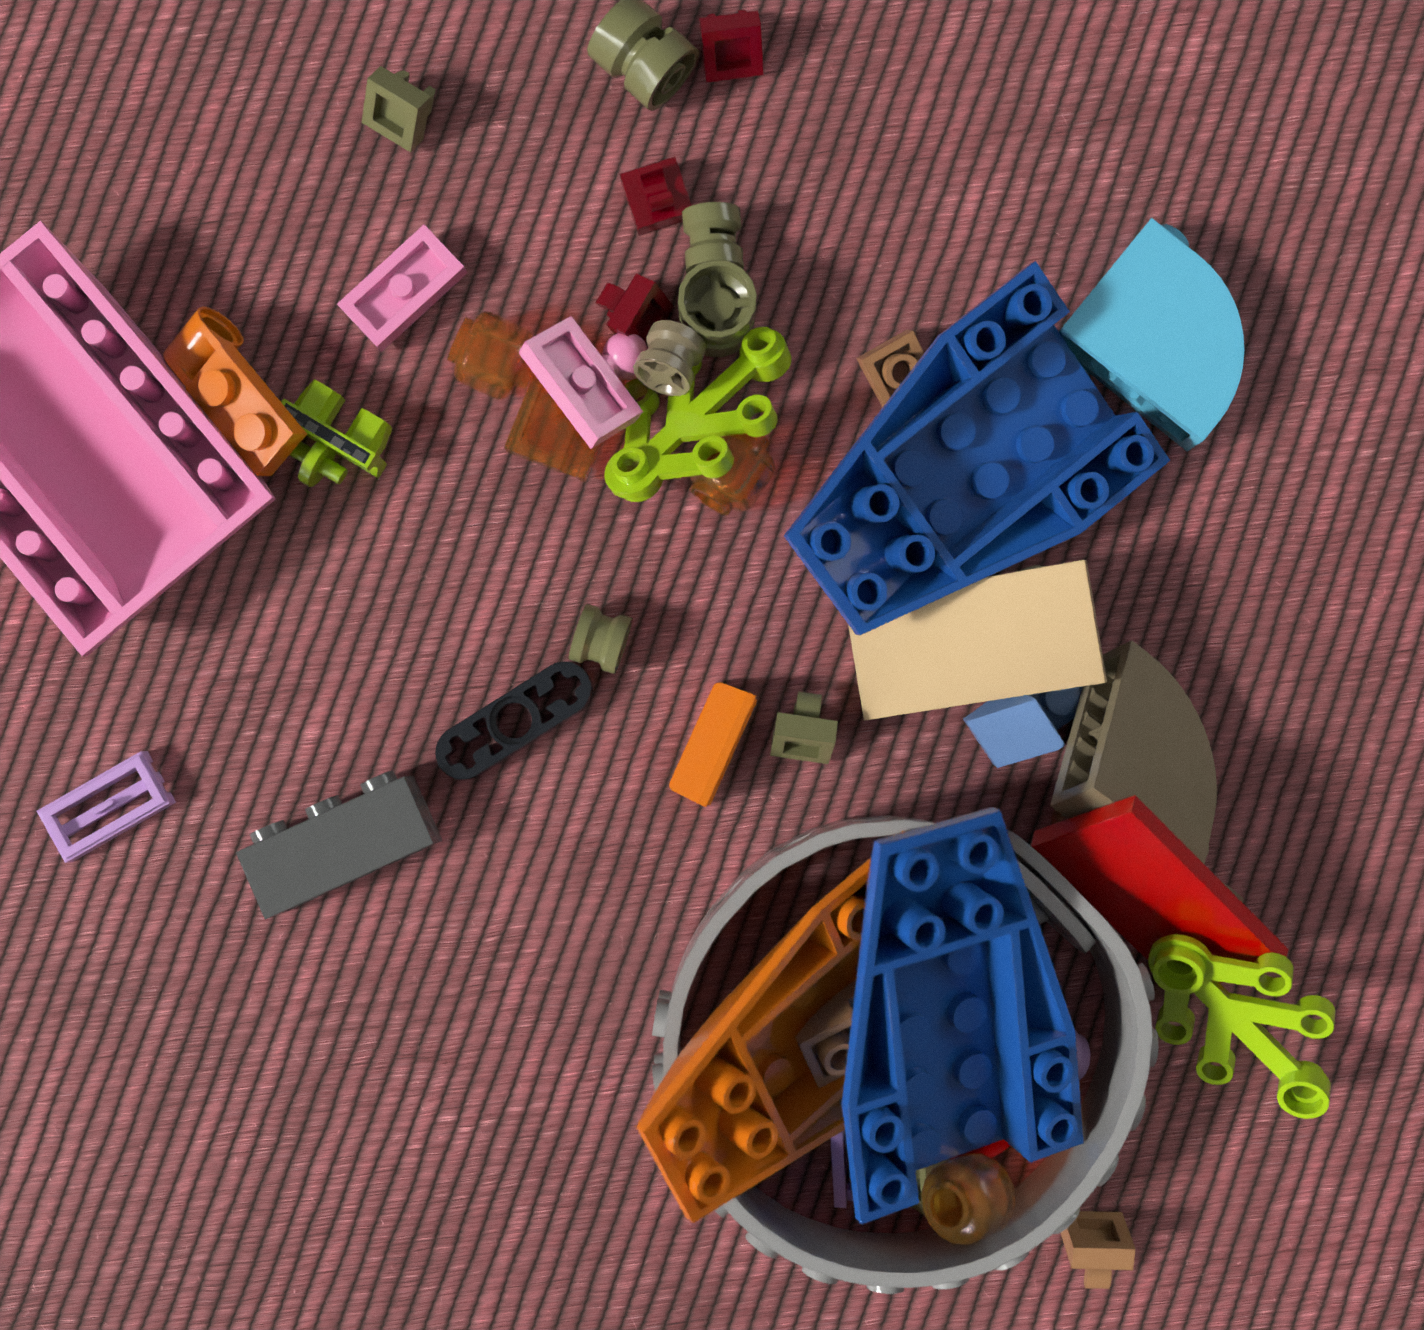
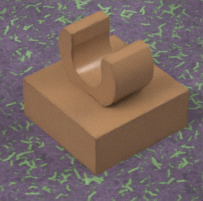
(1099, 1245)

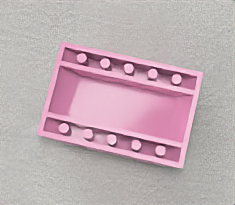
(102, 451)

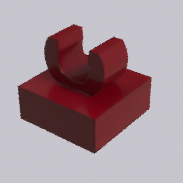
(731, 46)
(655, 195)
(635, 308)

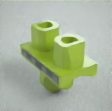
(360, 445)

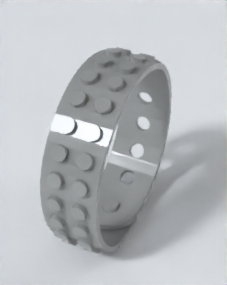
(1053, 1192)

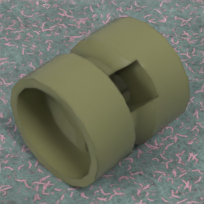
(636, 46)
(718, 304)

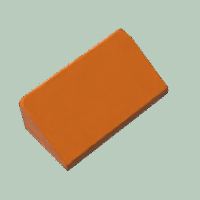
(712, 743)

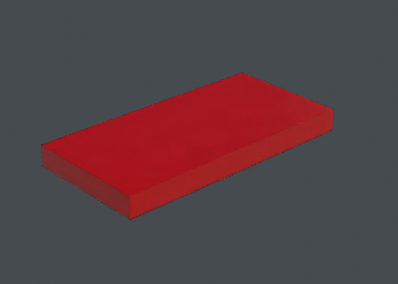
(1151, 882)

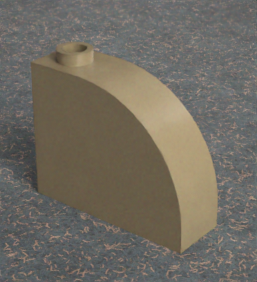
(1142, 741)

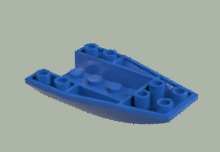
(972, 463)
(952, 1015)

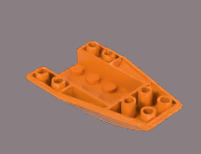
(740, 1088)

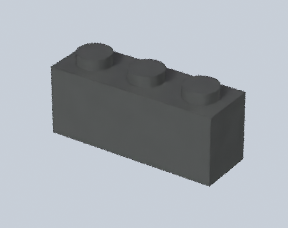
(337, 843)

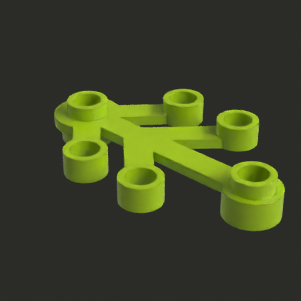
(644, 462)
(1187, 967)

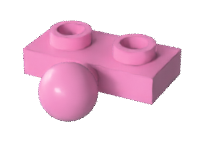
(583, 380)

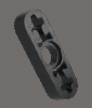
(468, 730)

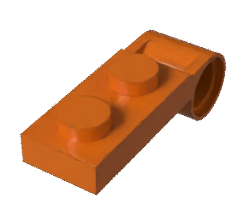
(232, 392)

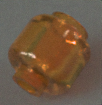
(489, 355)
(745, 480)
(968, 1198)

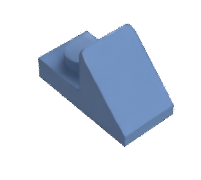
(1023, 725)

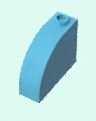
(1162, 335)

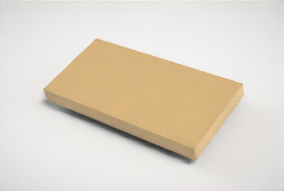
(984, 644)

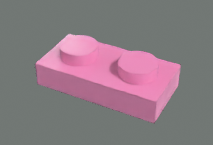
(402, 288)

